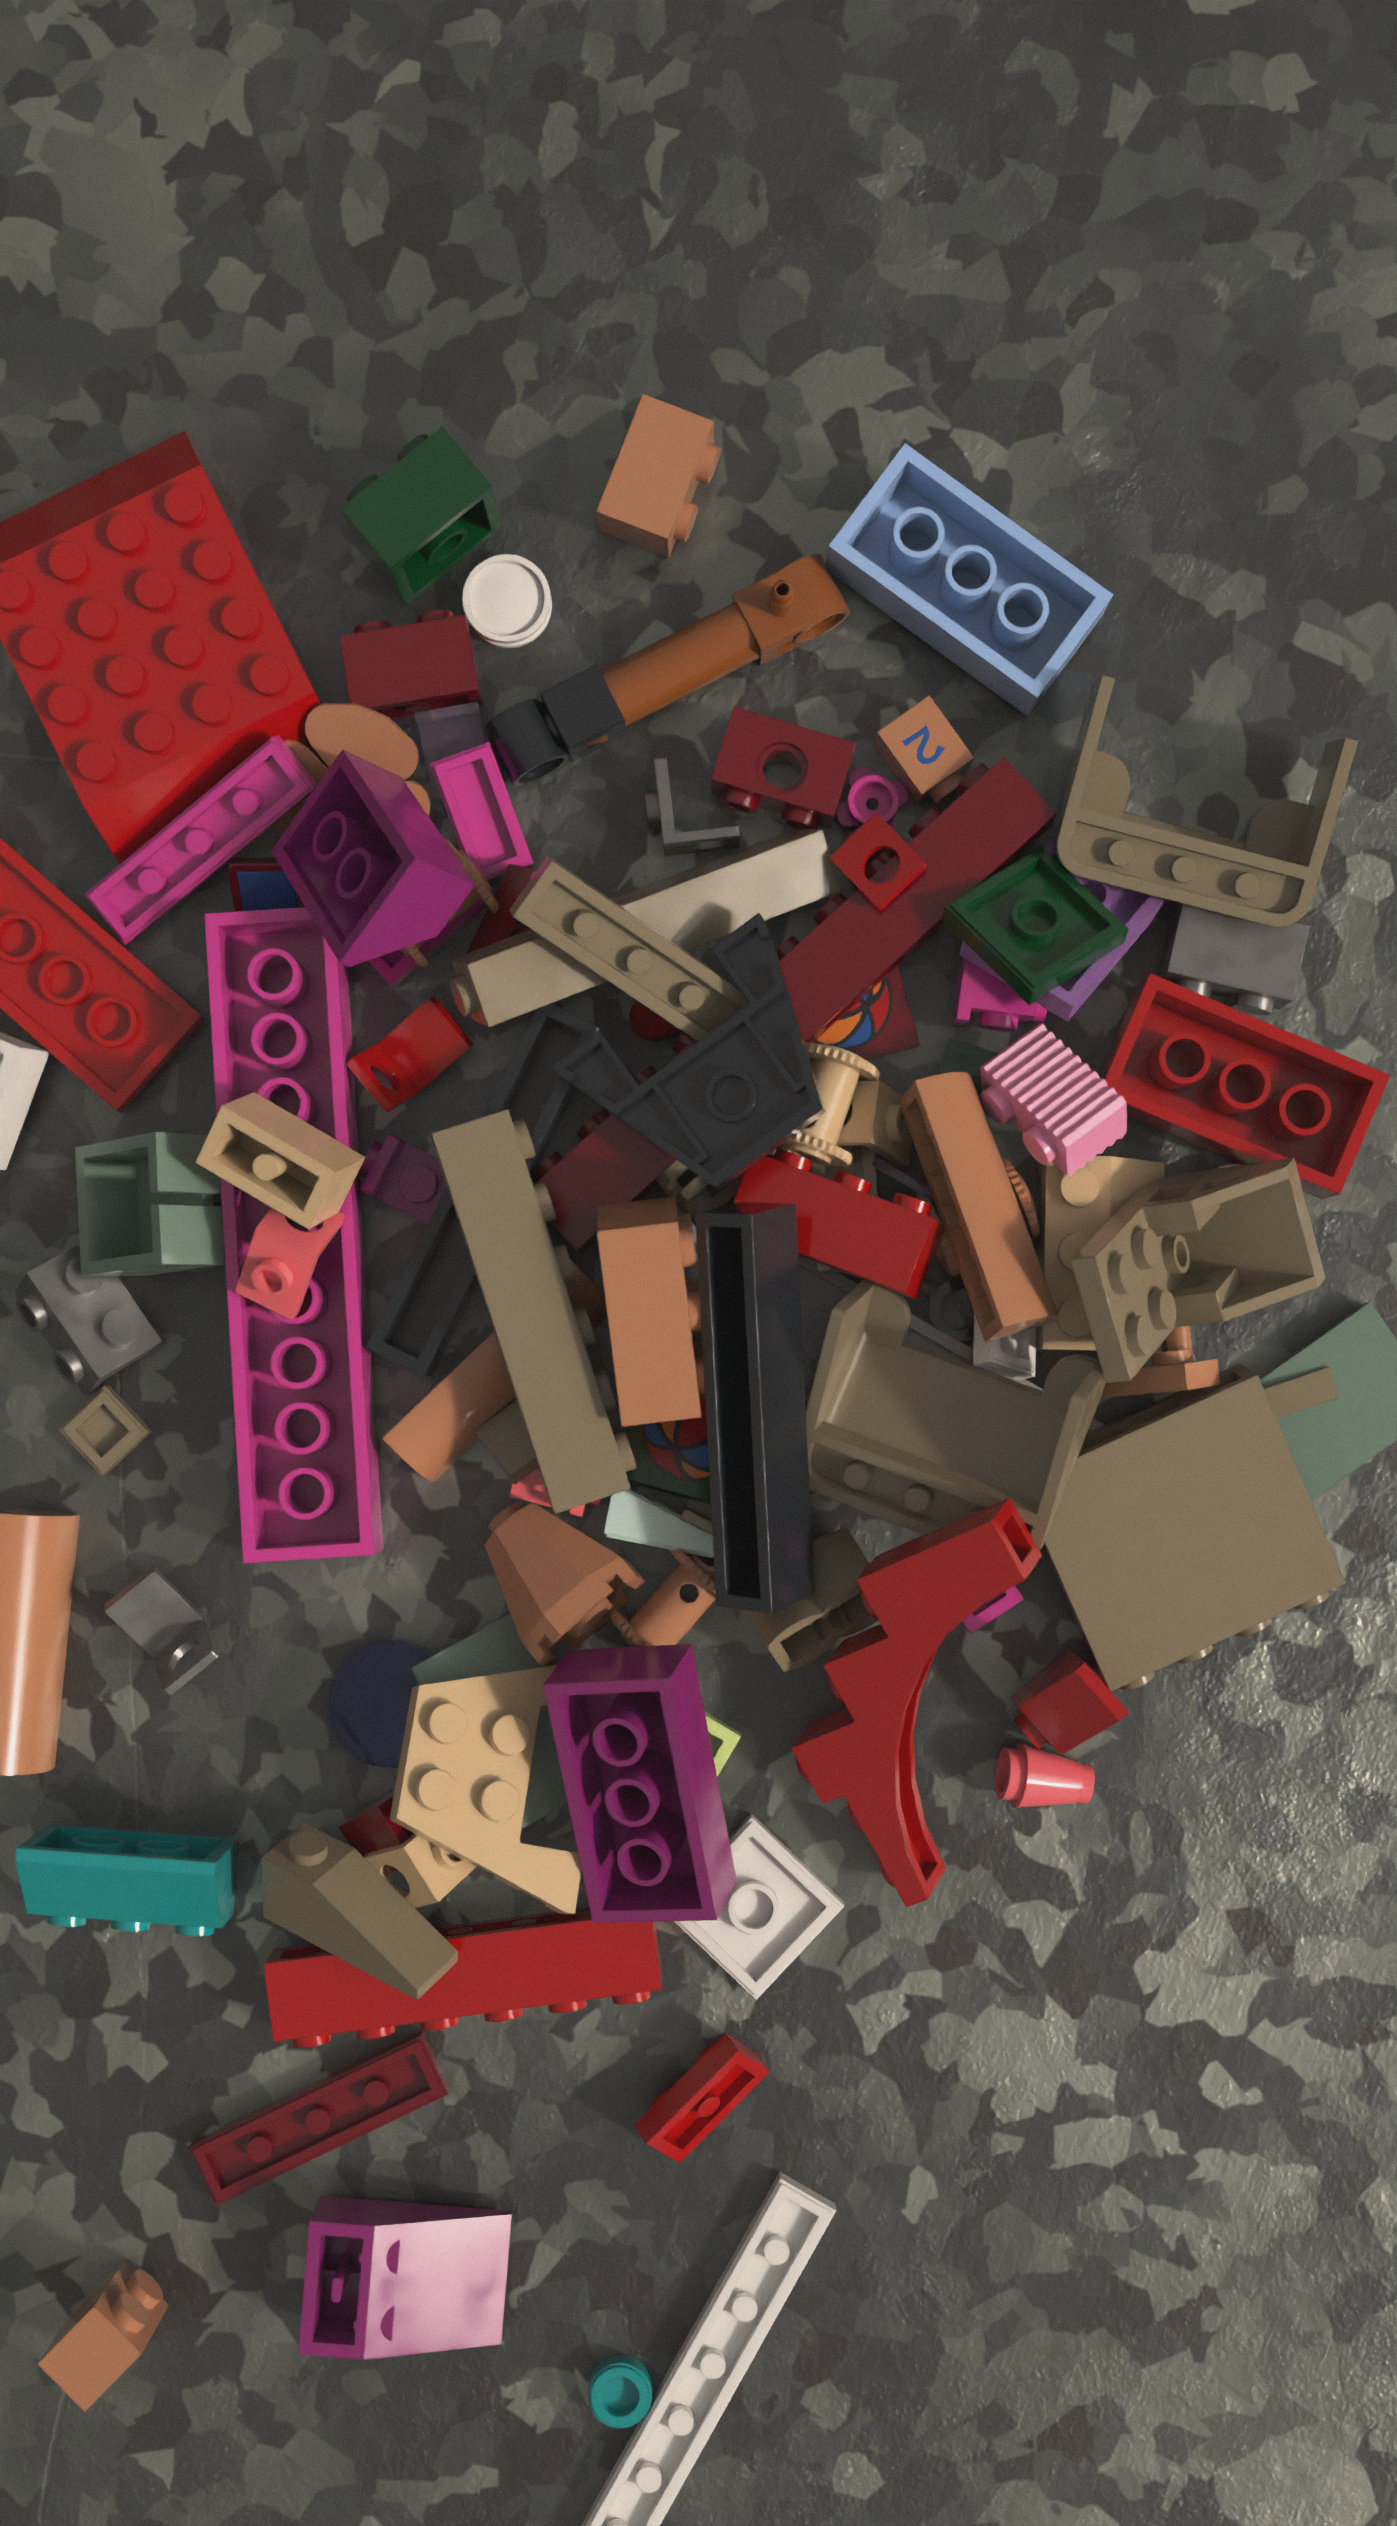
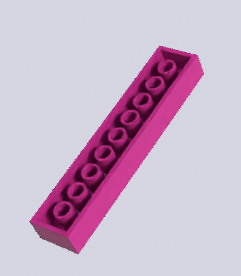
(307, 1380)

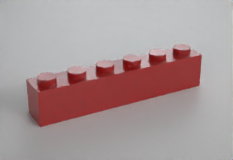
(498, 1973)

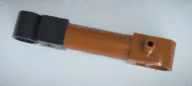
(598, 705)

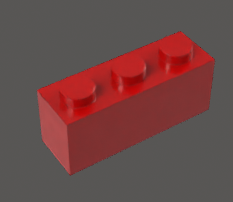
(847, 1225)

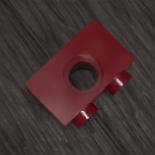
(759, 740)

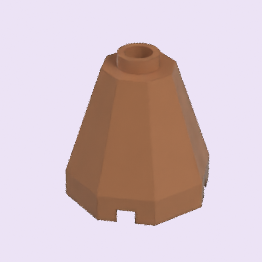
(555, 1579)

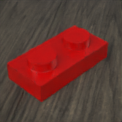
(701, 2098)

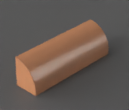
(977, 1205)
(472, 1394)
(34, 1629)

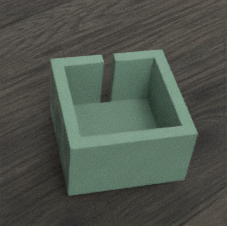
(147, 1206)

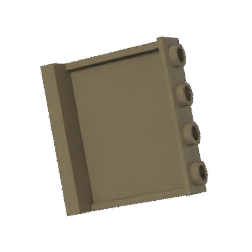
(1186, 1530)

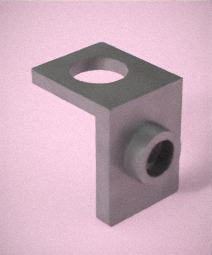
(661, 817)
(164, 1626)

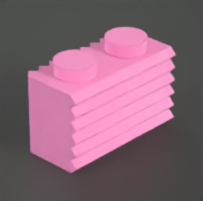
(1052, 1100)

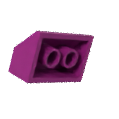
(370, 863)

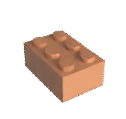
(652, 1309)

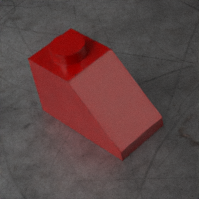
(1065, 1704)

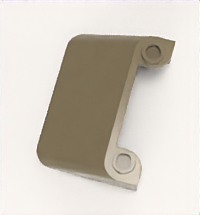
(934, 1435)

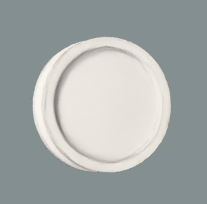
(507, 601)

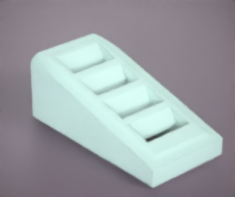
(649, 1522)

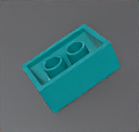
(129, 1878)

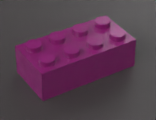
(641, 1783)

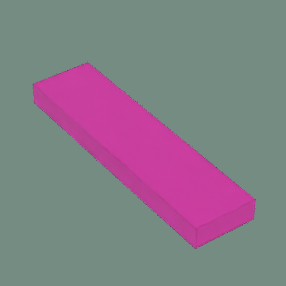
(202, 839)

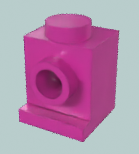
(990, 1000)

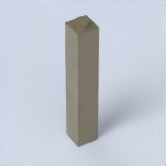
(685, 908)

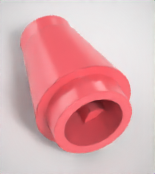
(1041, 1778)

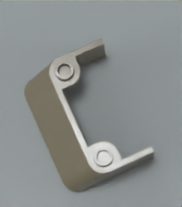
(1256, 880)

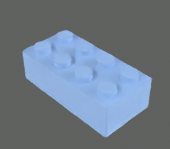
(966, 579)

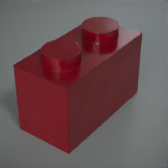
(411, 665)

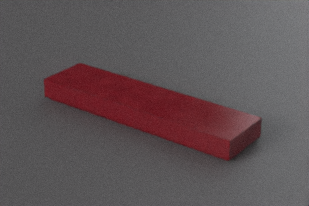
(319, 2118)

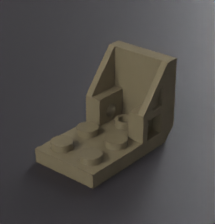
(1195, 1255)

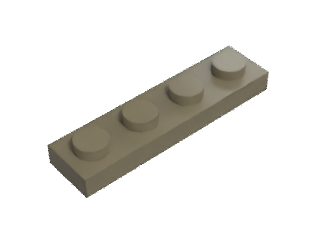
(626, 951)

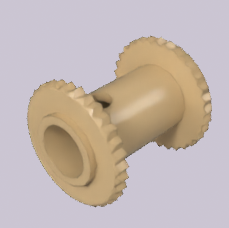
(837, 1078)

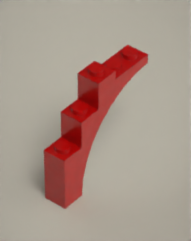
(879, 1674)

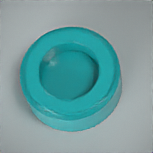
(620, 2391)

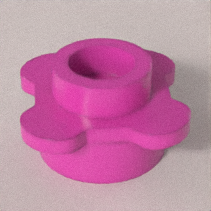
(869, 786)

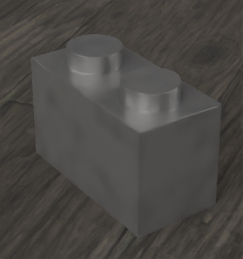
(1233, 958)

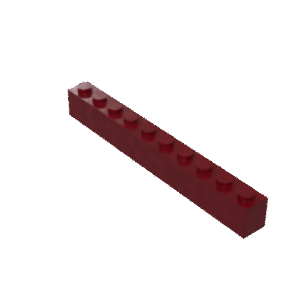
(824, 972)

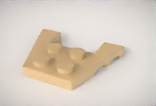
(469, 1779)

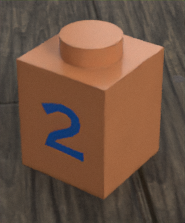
(924, 753)

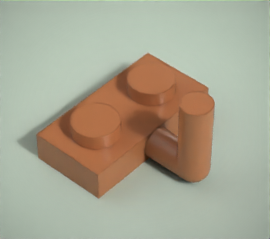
(1170, 1370)

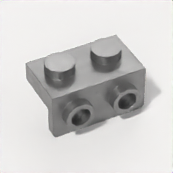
(84, 1320)

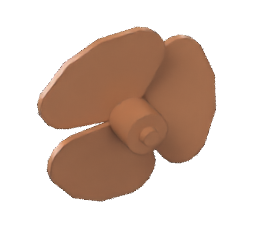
(362, 733)

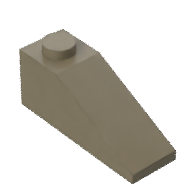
(350, 1910)

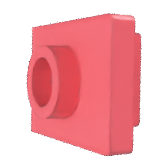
(283, 1262)

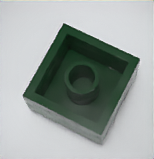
(422, 514)

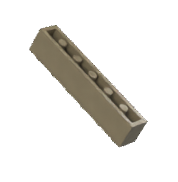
(532, 1311)

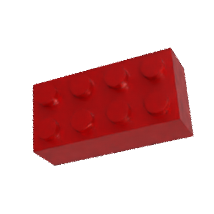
(1241, 1085)

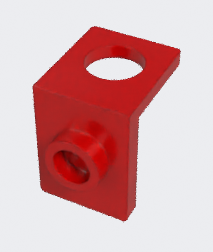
(866, 845)
(411, 1055)

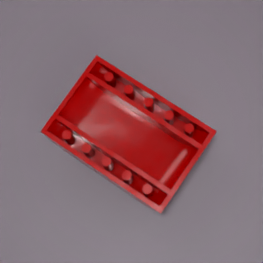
(146, 640)

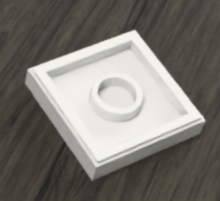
(769, 1912)

